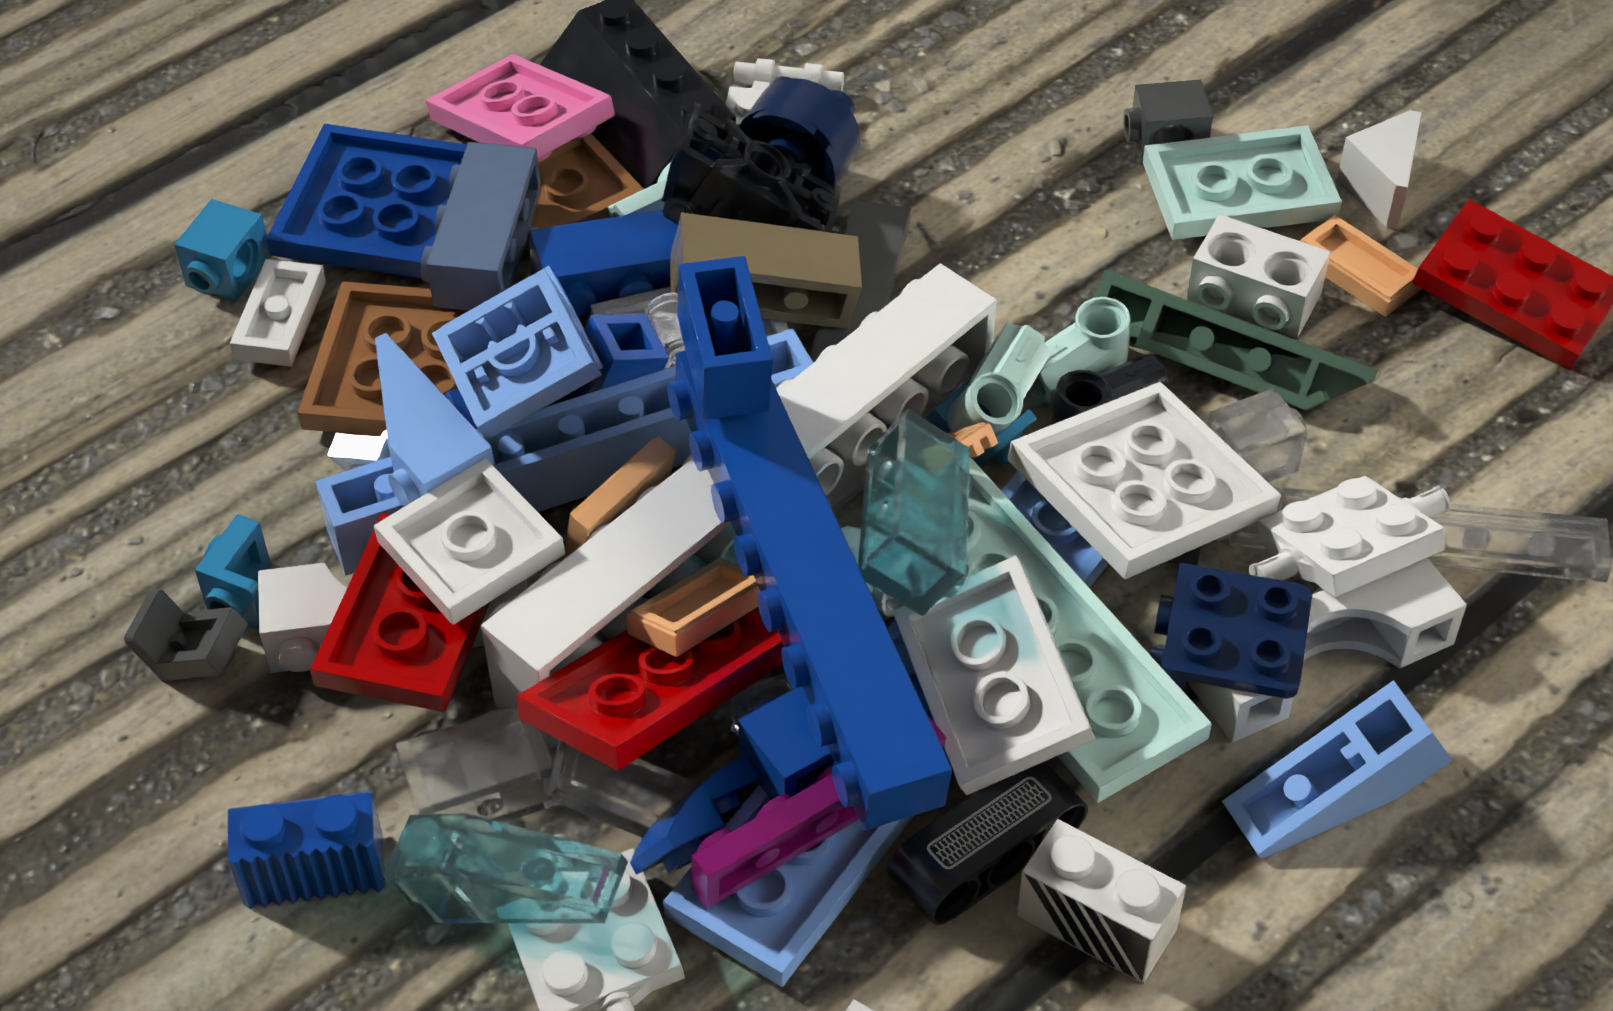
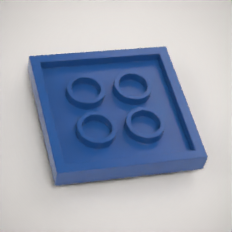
(366, 201)

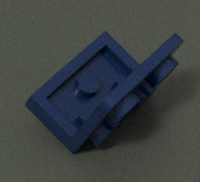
(1234, 631)

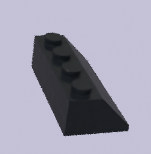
(649, 82)

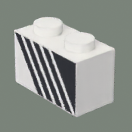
(1100, 900)

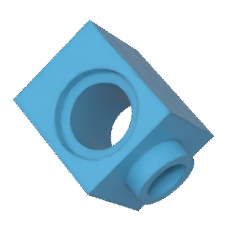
(223, 250)

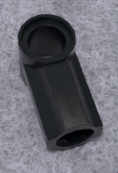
(1085, 389)

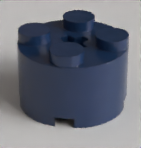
(806, 125)

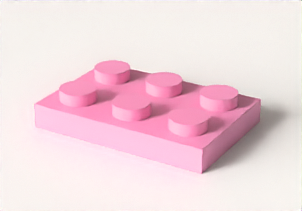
(521, 106)

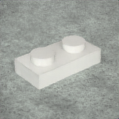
(278, 312)

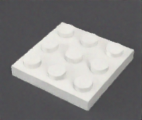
(1143, 479)

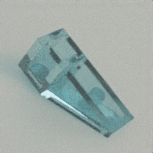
(500, 873)

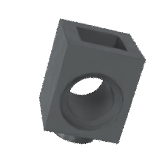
(1167, 114)

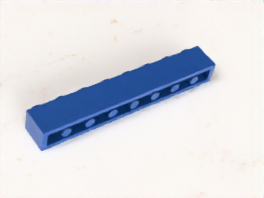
(820, 606)

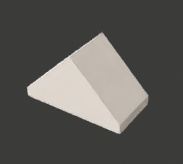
(1379, 165)

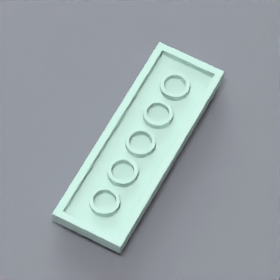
(1127, 697)

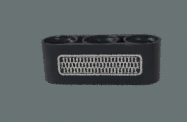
(982, 842)

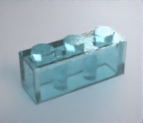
(915, 514)

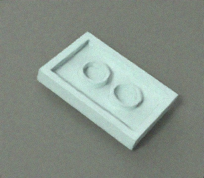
(1249, 177)

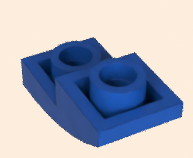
(693, 818)

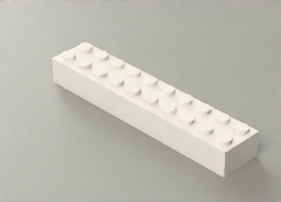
(839, 406)

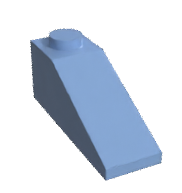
(424, 429)
(1339, 774)

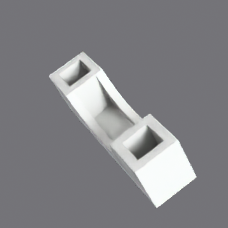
(300, 606)
(1391, 617)

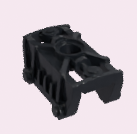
(743, 179)

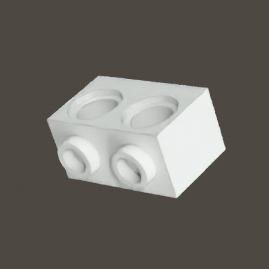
(1258, 276)

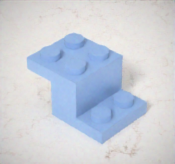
(518, 352)

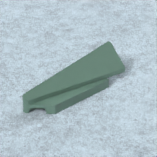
(1232, 346)

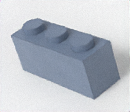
(482, 225)

